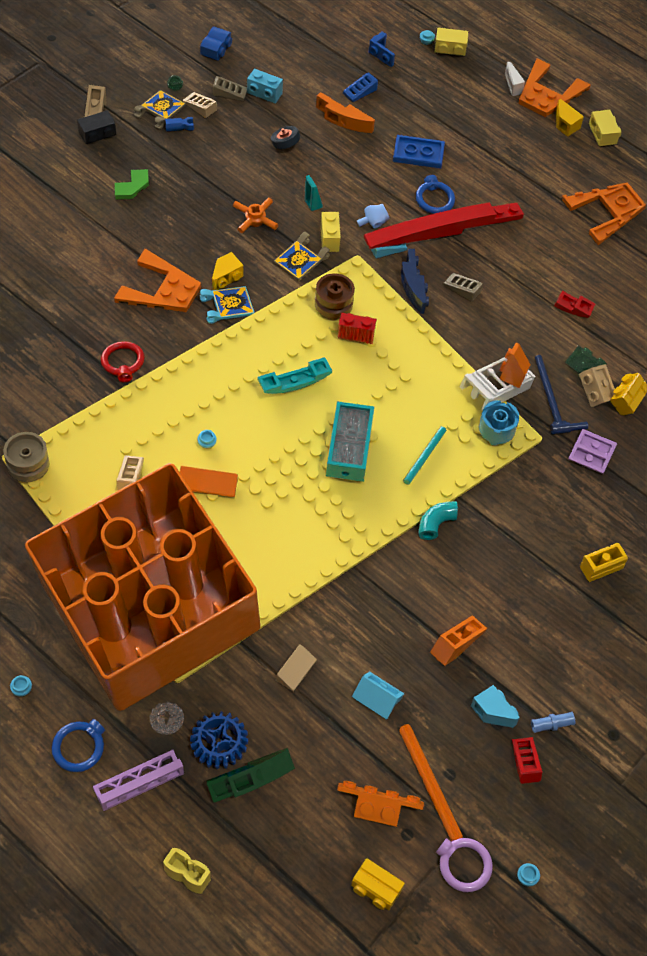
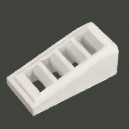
(514, 80)

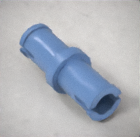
(553, 722)

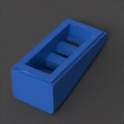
(366, 80)

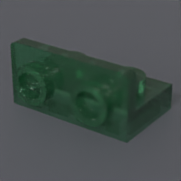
(583, 359)

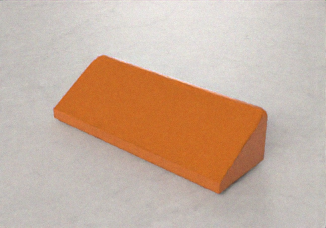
(210, 481)

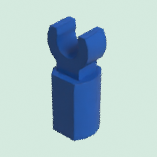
(179, 124)

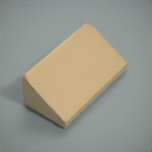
(296, 668)

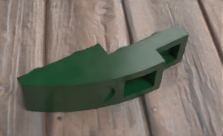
(252, 776)

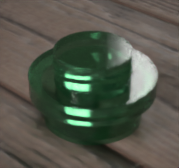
(175, 82)

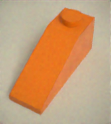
(457, 640)

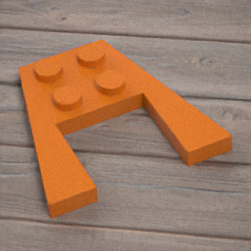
(542, 99)
(619, 201)
(175, 292)

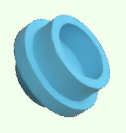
(427, 37)
(207, 439)
(21, 685)
(528, 874)

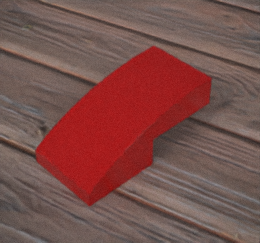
(579, 307)

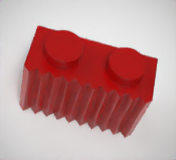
(356, 328)

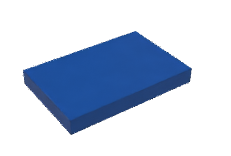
(419, 151)

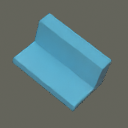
(377, 694)

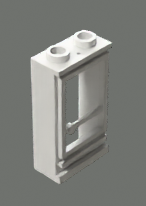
(483, 386)

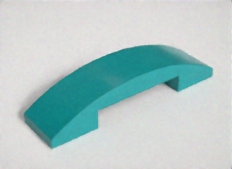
(295, 379)

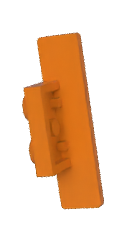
(378, 805)

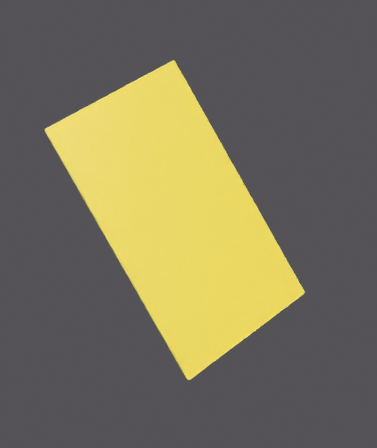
(287, 517)

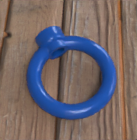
(431, 183)
(94, 729)

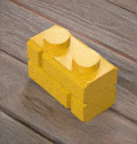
(629, 394)
(603, 562)
(377, 885)

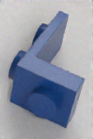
(377, 49)

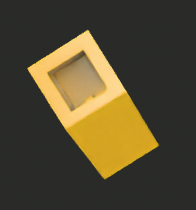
(567, 118)
(226, 271)

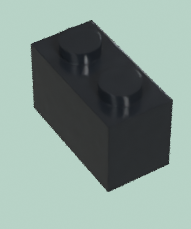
(96, 127)

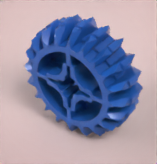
(204, 731)

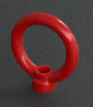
(123, 372)

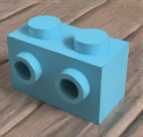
(264, 86)

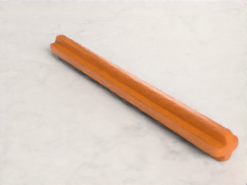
(430, 783)

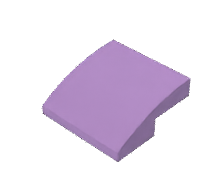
(592, 451)

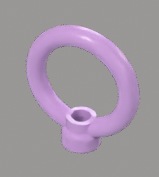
(447, 849)

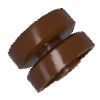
(334, 295)

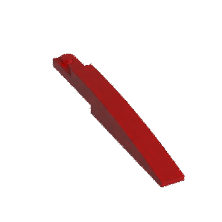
(443, 224)

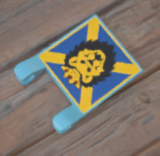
(228, 302)

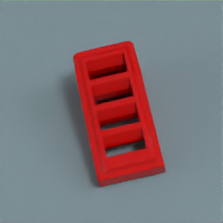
(527, 773)

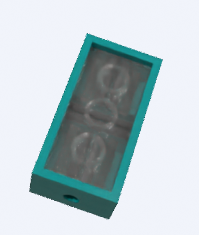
(350, 441)

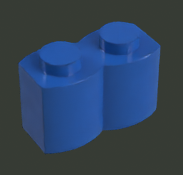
(216, 43)

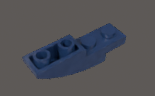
(414, 282)

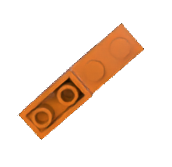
(345, 117)

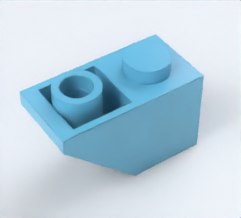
(494, 709)

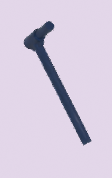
(558, 425)

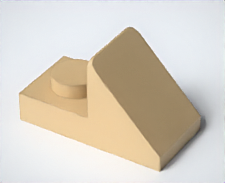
(95, 100)

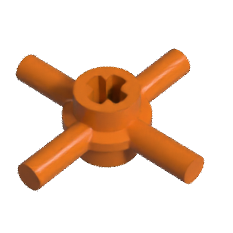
(255, 215)

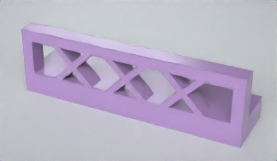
(139, 784)

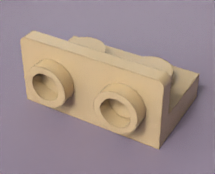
(597, 385)

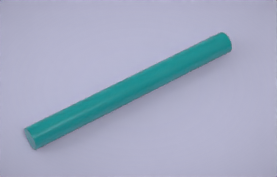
(424, 456)

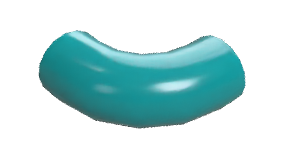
(434, 517)

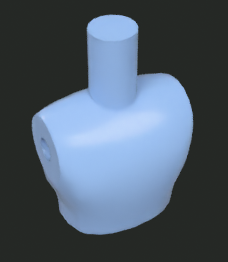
(375, 215)

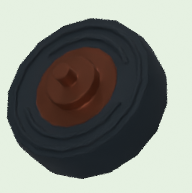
(285, 137)

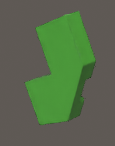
(129, 190)

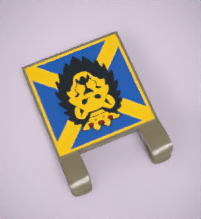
(160, 105)
(299, 259)

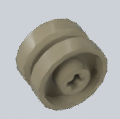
(26, 456)

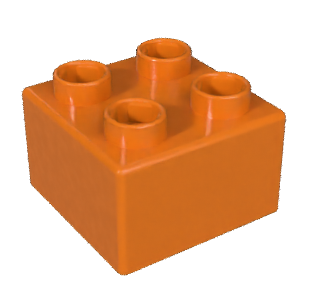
(145, 585)

